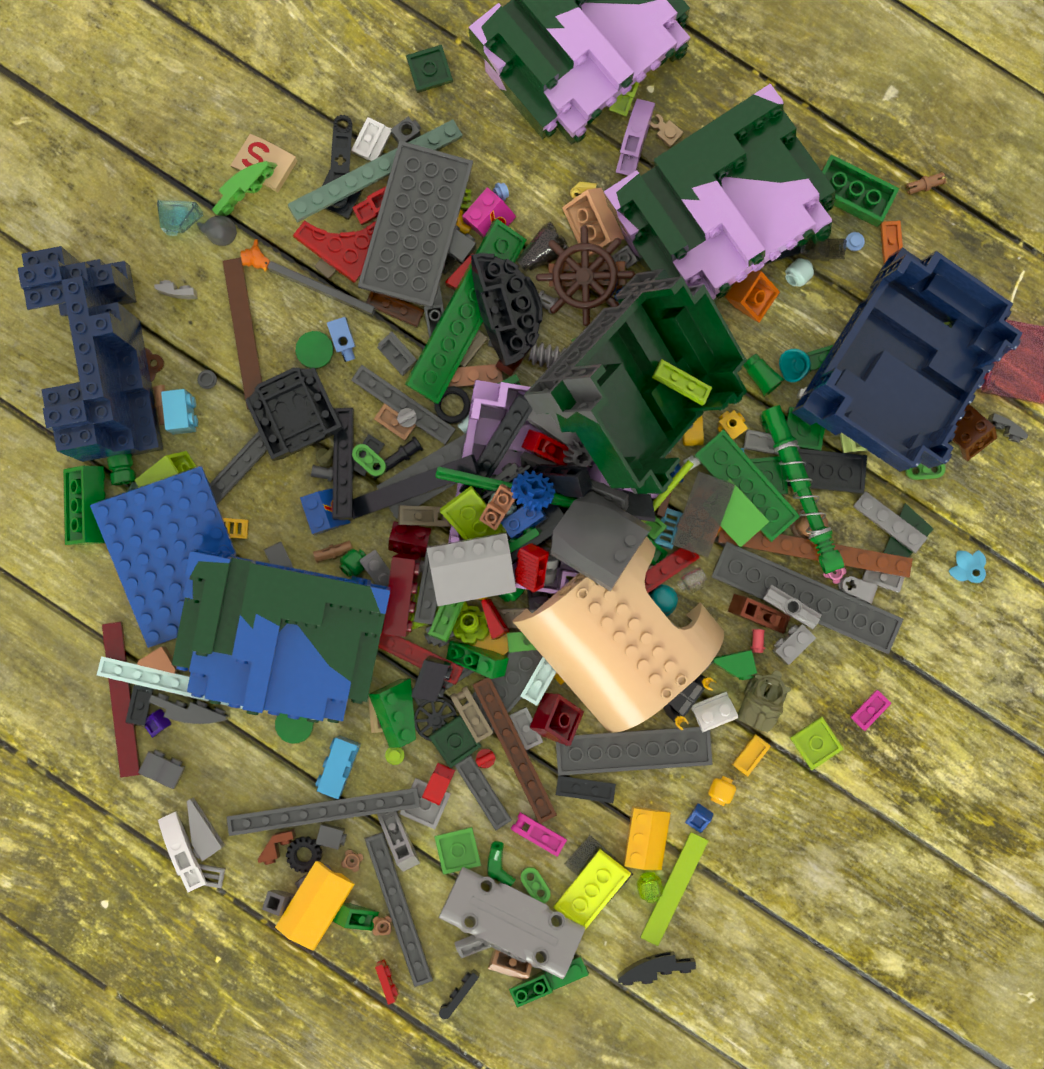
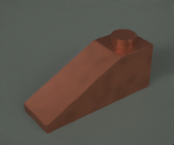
(758, 613)

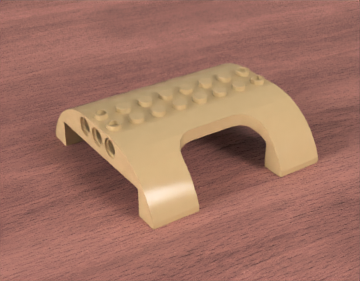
(620, 645)

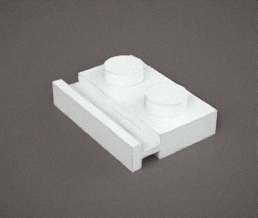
(371, 140)
(714, 712)

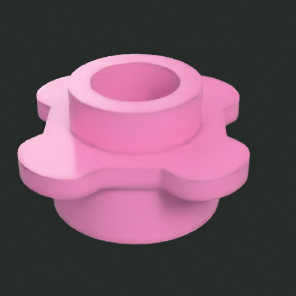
(836, 577)

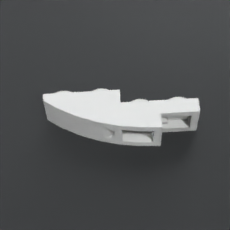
(180, 851)

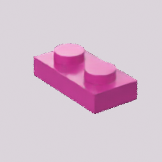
(870, 710)

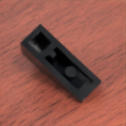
(567, 480)

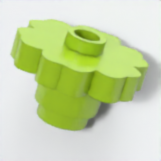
(474, 632)

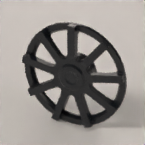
(434, 719)

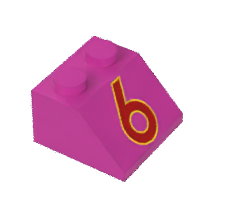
(485, 210)

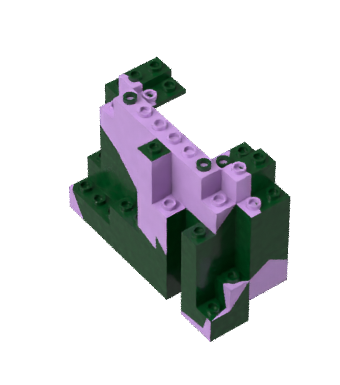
(576, 56)
(726, 198)

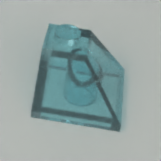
(177, 216)

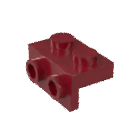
(409, 539)

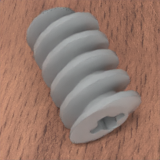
(544, 355)

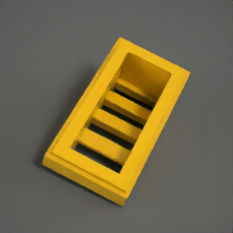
(244, 530)

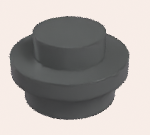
(207, 379)

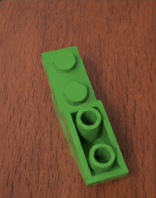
(245, 181)

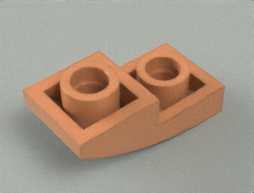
(498, 507)

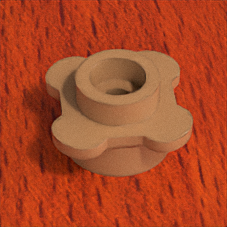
(346, 863)
(386, 929)

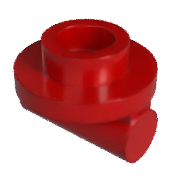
(485, 758)

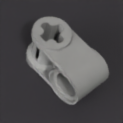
(860, 589)

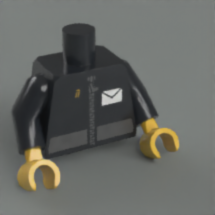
(682, 703)

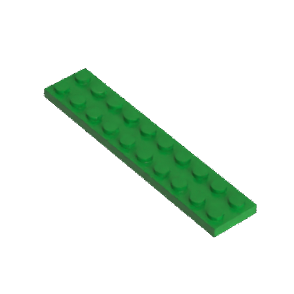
(459, 321)

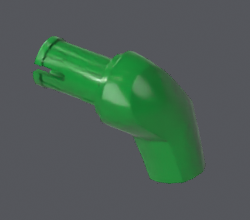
(494, 865)

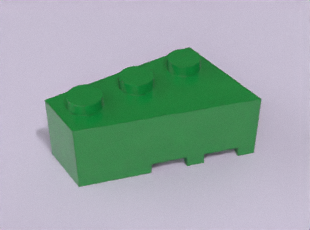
(395, 712)

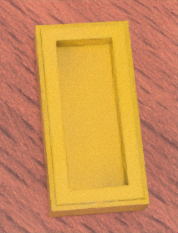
(751, 755)

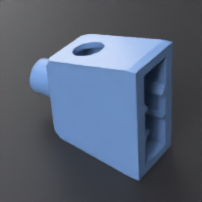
(338, 329)

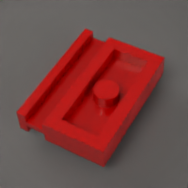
(384, 973)

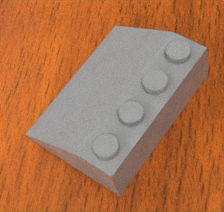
(471, 569)

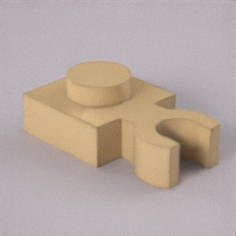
(668, 132)

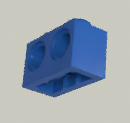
(522, 520)

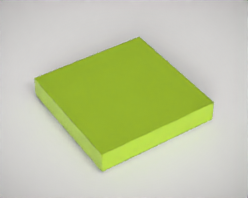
(816, 743)

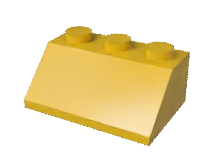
(646, 838)

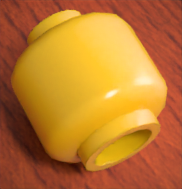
(722, 790)

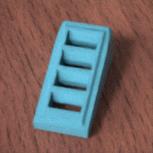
(663, 543)

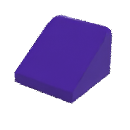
(157, 723)

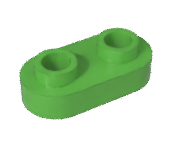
(369, 460)
(926, 473)
(535, 884)

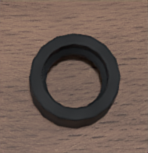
(460, 417)

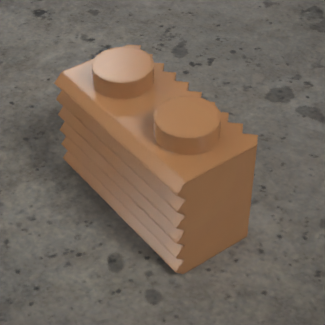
(507, 965)

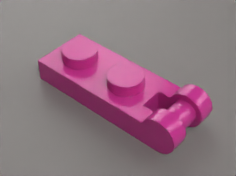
(539, 834)

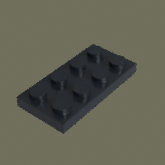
(835, 470)

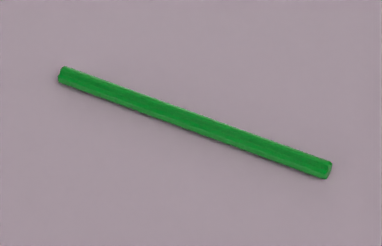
(490, 484)

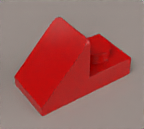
(438, 784)

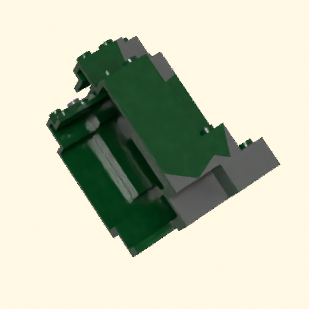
(607, 386)

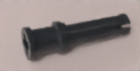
(403, 453)

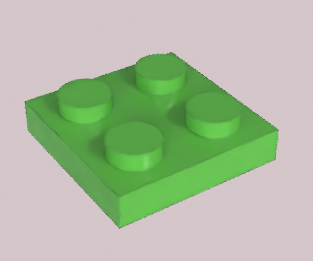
(457, 850)

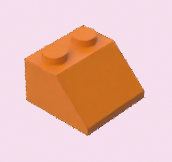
(753, 295)

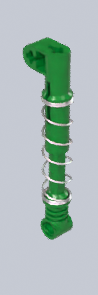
(785, 444)

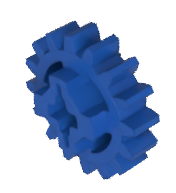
(532, 490)

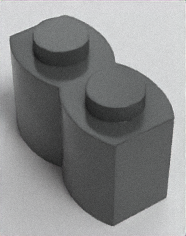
(162, 769)

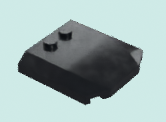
(292, 412)

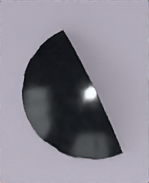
(507, 306)

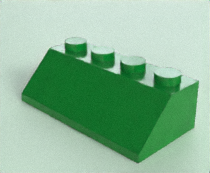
(82, 488)

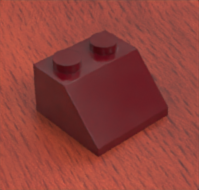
(556, 719)

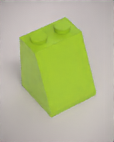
(166, 467)

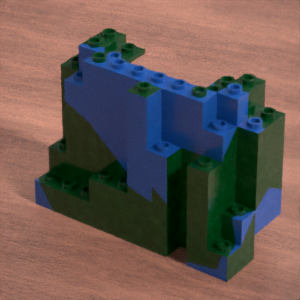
(277, 636)

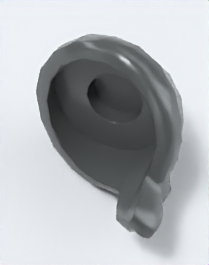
(219, 230)

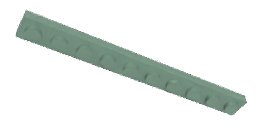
(367, 174)

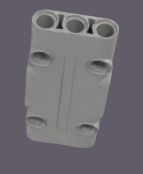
(512, 922)

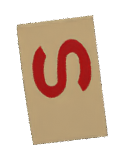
(259, 150)

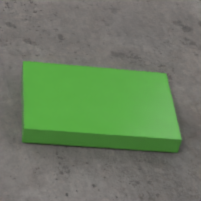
(742, 517)

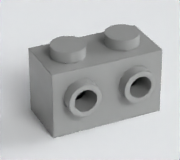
(793, 644)

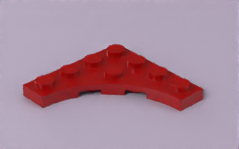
(342, 251)

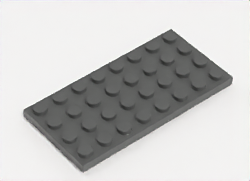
(415, 224)

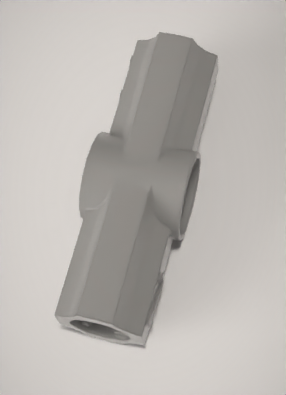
(802, 613)

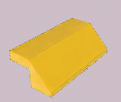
(314, 906)

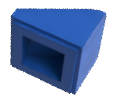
(699, 818)

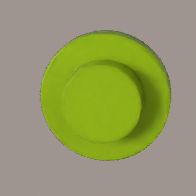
(394, 755)

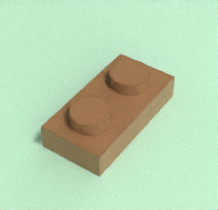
(387, 418)

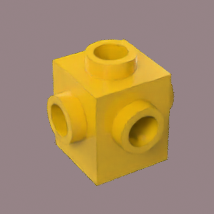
(737, 421)

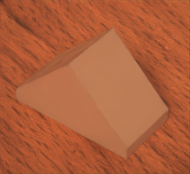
(160, 660)

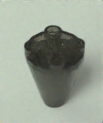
(538, 251)

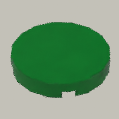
(314, 349)
(293, 730)

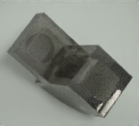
(825, 250)

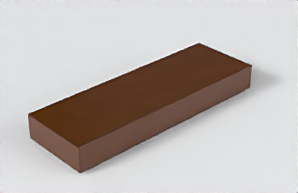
(396, 308)

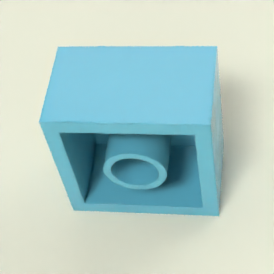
(179, 411)

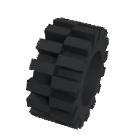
(298, 843)

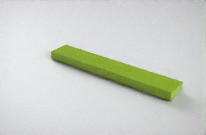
(674, 888)

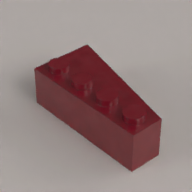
(403, 588)

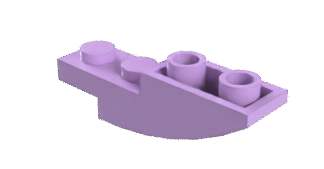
(635, 137)

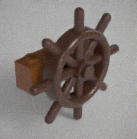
(585, 275)

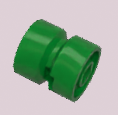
(121, 469)

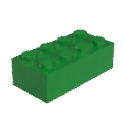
(859, 191)

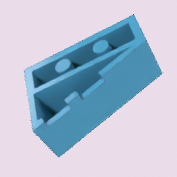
(337, 766)

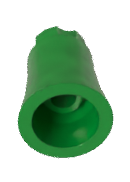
(762, 374)

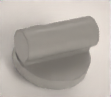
(407, 417)

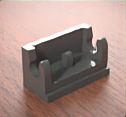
(397, 353)

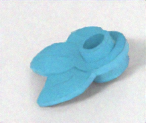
(967, 564)

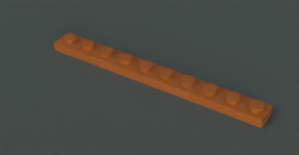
(806, 549)

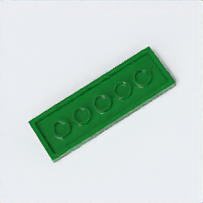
(727, 461)

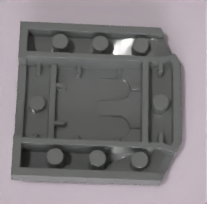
(598, 539)

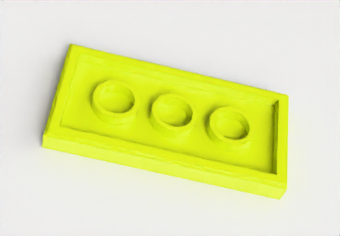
(592, 889)

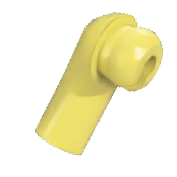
(581, 187)

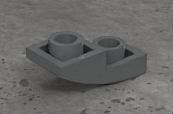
(1012, 430)
(277, 555)

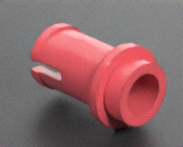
(757, 641)

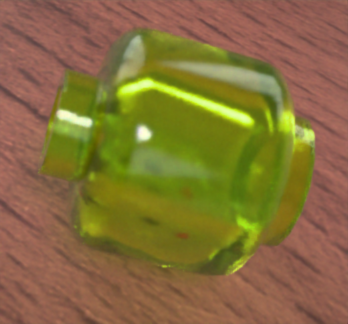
(649, 887)

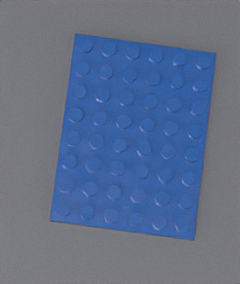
(151, 541)

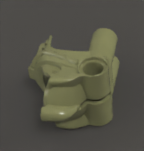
(763, 708)

